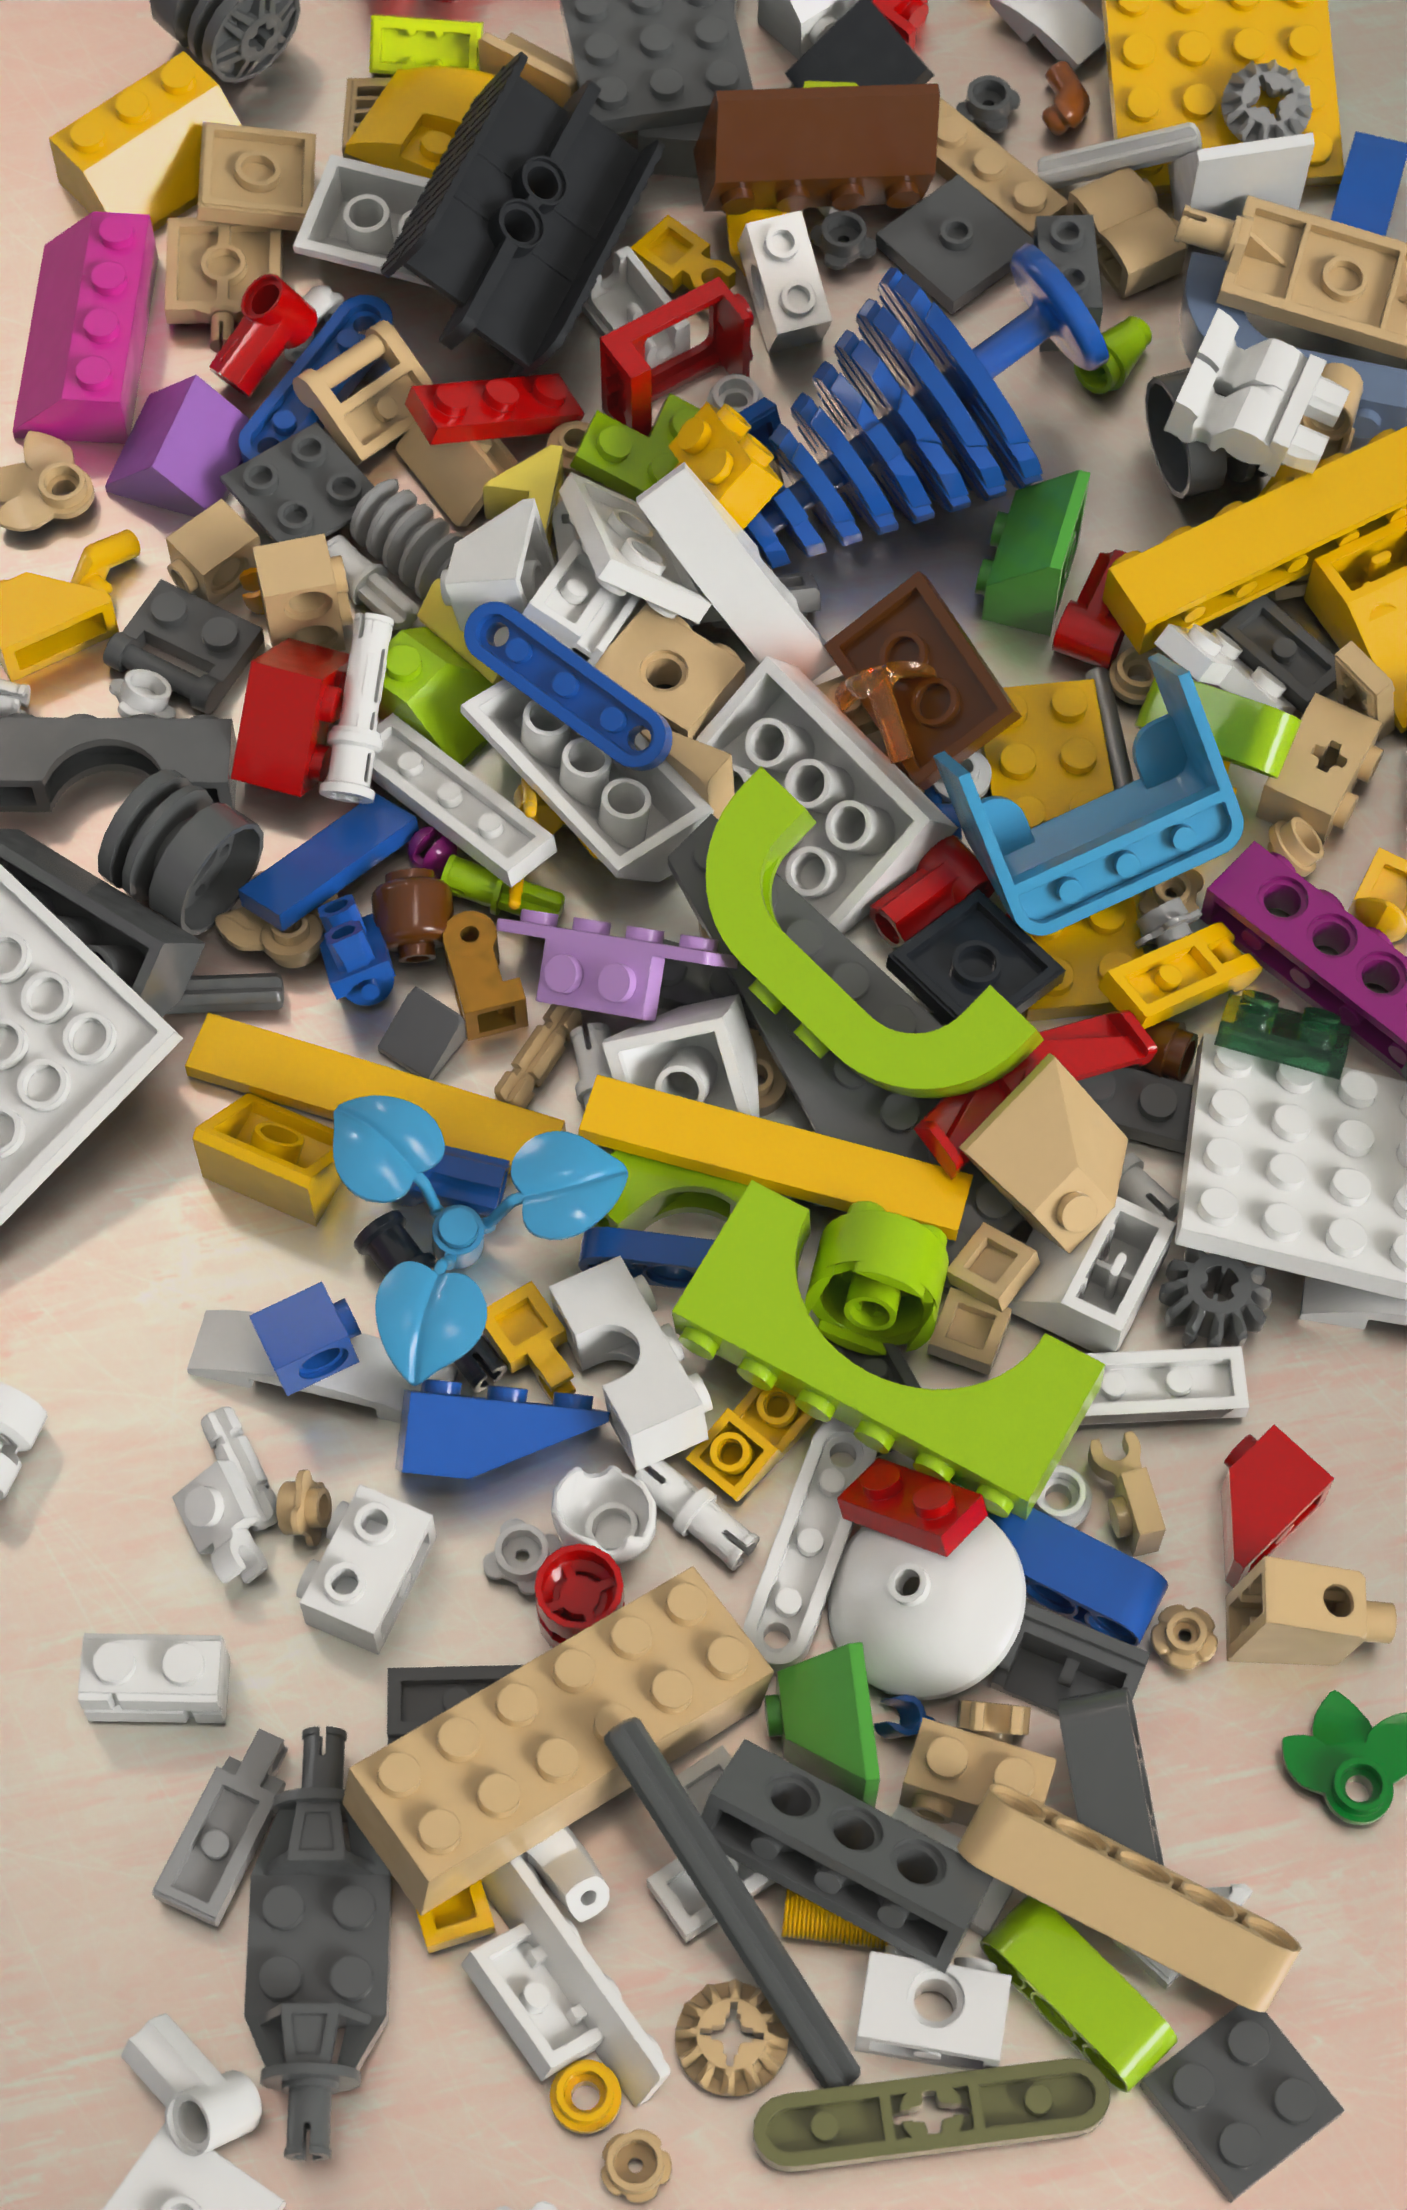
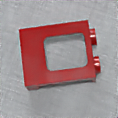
(632, 385)

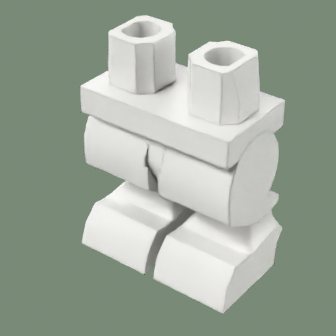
(1264, 404)

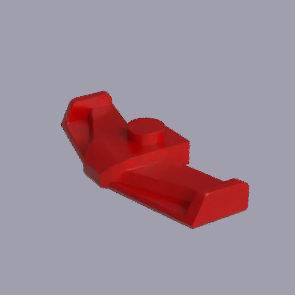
(1082, 1047)

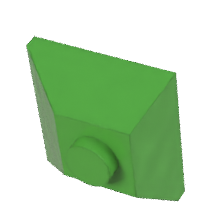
(828, 1720)

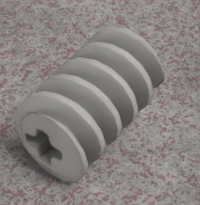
(403, 535)

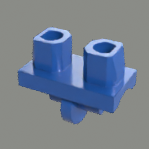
(355, 953)

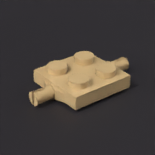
(212, 268)

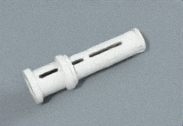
(356, 736)

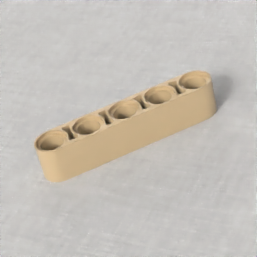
(1129, 1897)

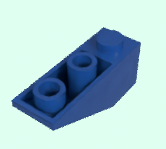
(472, 1435)

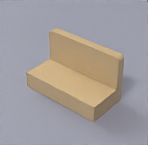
(542, 70)
(455, 471)

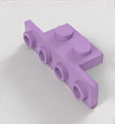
(604, 971)

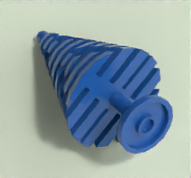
(917, 412)

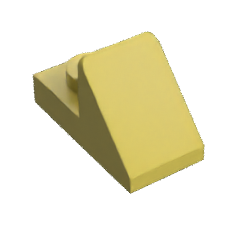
(535, 478)

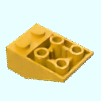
(1363, 598)

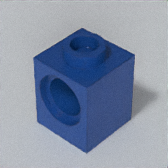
(307, 1337)

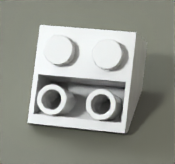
(1101, 1282)

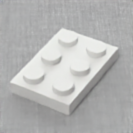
(630, 551)

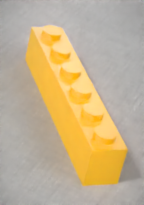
(1258, 542)

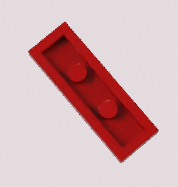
(492, 408)

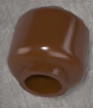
(412, 913)

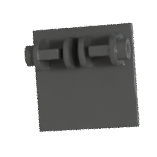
(299, 486)

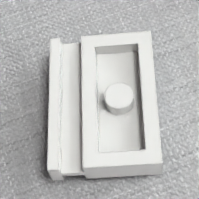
(579, 608)

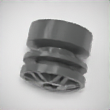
(230, 35)
(1192, 466)
(180, 851)

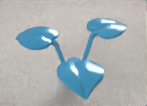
(437, 1315)

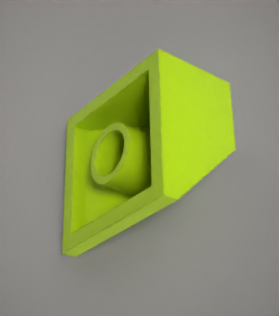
(426, 690)

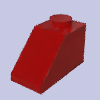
(1266, 1498)

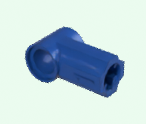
(464, 1180)

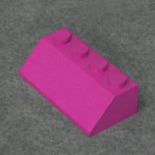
(89, 330)

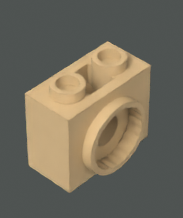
(668, 652)

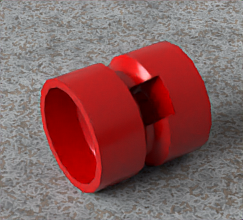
(576, 1590)

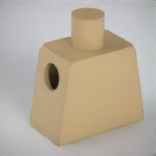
(1303, 1614)

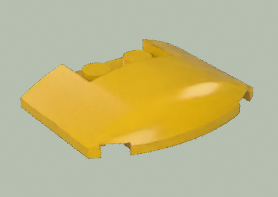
(416, 118)

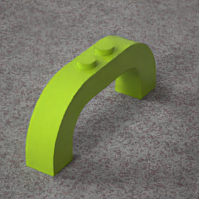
(741, 863)

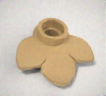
(32, 488)
(289, 948)

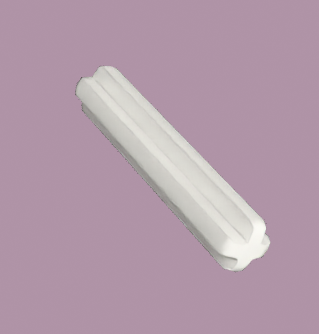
(1107, 157)

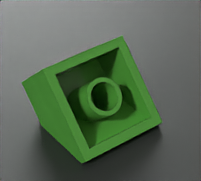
(1033, 553)

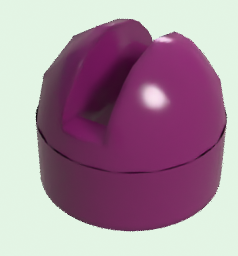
(436, 856)

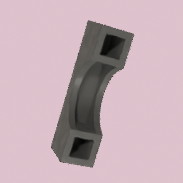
(52, 753)

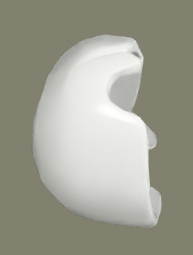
(605, 1512)

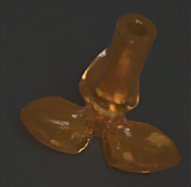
(878, 685)

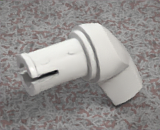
(570, 1874)

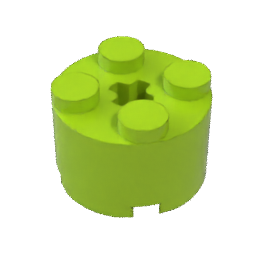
(877, 1280)

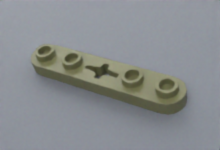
(1003, 2105)

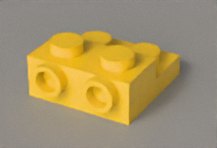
(728, 460)

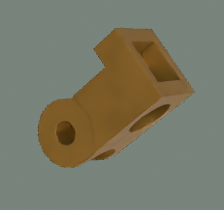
(473, 969)

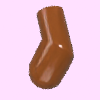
(1070, 100)

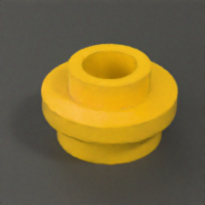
(580, 2074)

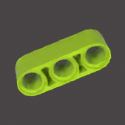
(1243, 729)
(1079, 1992)

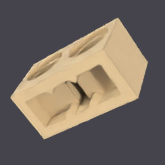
(303, 592)

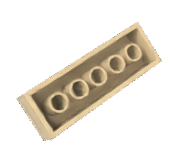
(532, 1745)

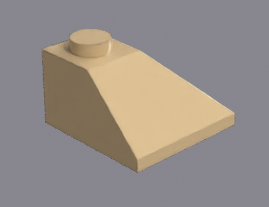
(1052, 1154)

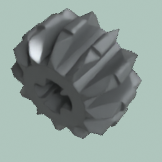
(1208, 1316)

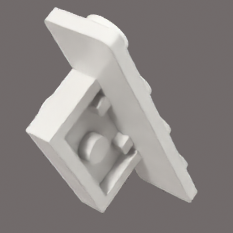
(553, 1990)

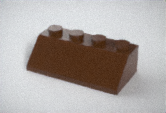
(818, 147)

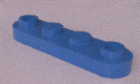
(282, 411)
(568, 686)

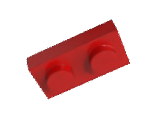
(912, 1507)

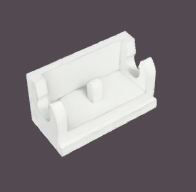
(629, 295)

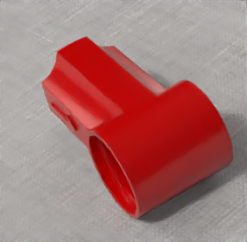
(272, 322)
(1087, 626)
(940, 882)

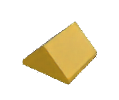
(270, 1156)

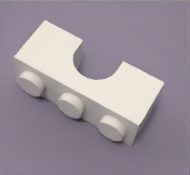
(611, 1318)

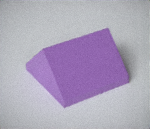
(180, 449)

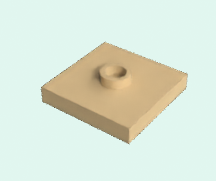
(255, 176)

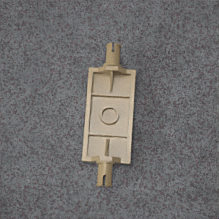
(1308, 272)

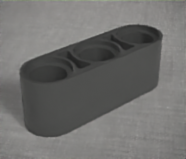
(1109, 1769)

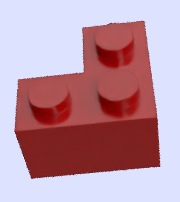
(287, 716)

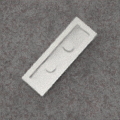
(1170, 1386)

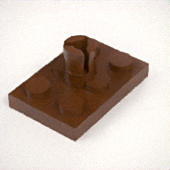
(940, 714)

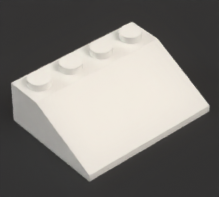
(866, 810)

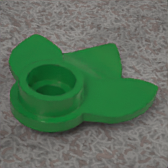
(1347, 1751)

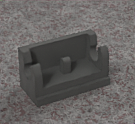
(1064, 1660)

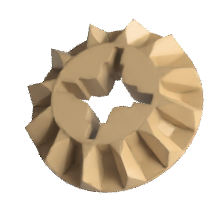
(705, 2057)

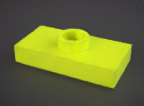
(422, 42)

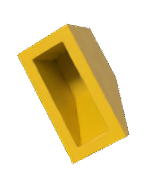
(49, 621)

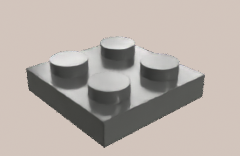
(1241, 2099)

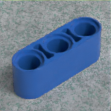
(1084, 1576)

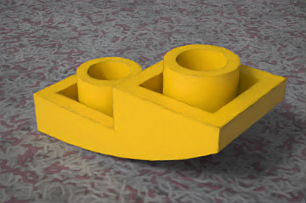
(750, 1440)

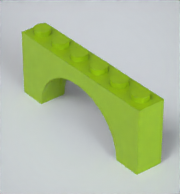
(984, 1436)

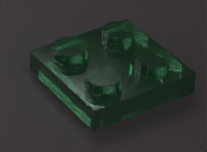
(1297, 1039)

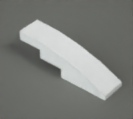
(731, 572)

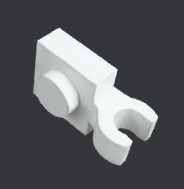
(218, 1516)

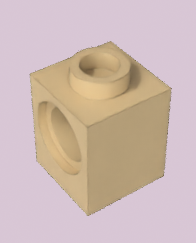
(212, 552)

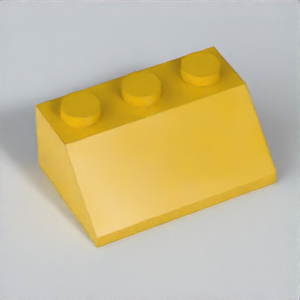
(143, 144)

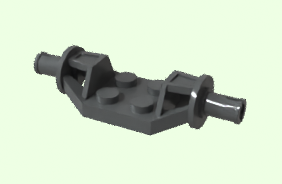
(316, 1947)

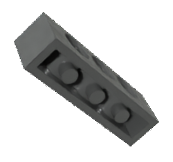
(845, 1855)

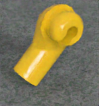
(103, 555)

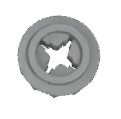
(1257, 123)

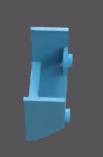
(1117, 843)

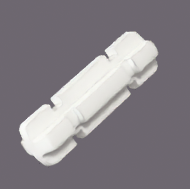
(230, 1444)

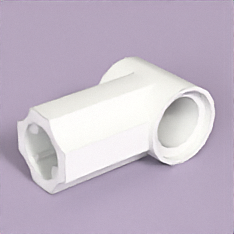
(200, 2102)

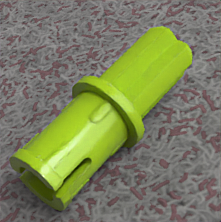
(483, 887)

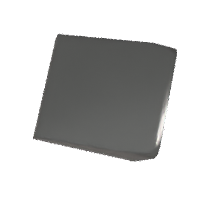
(423, 1034)

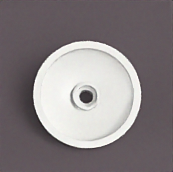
(945, 1631)

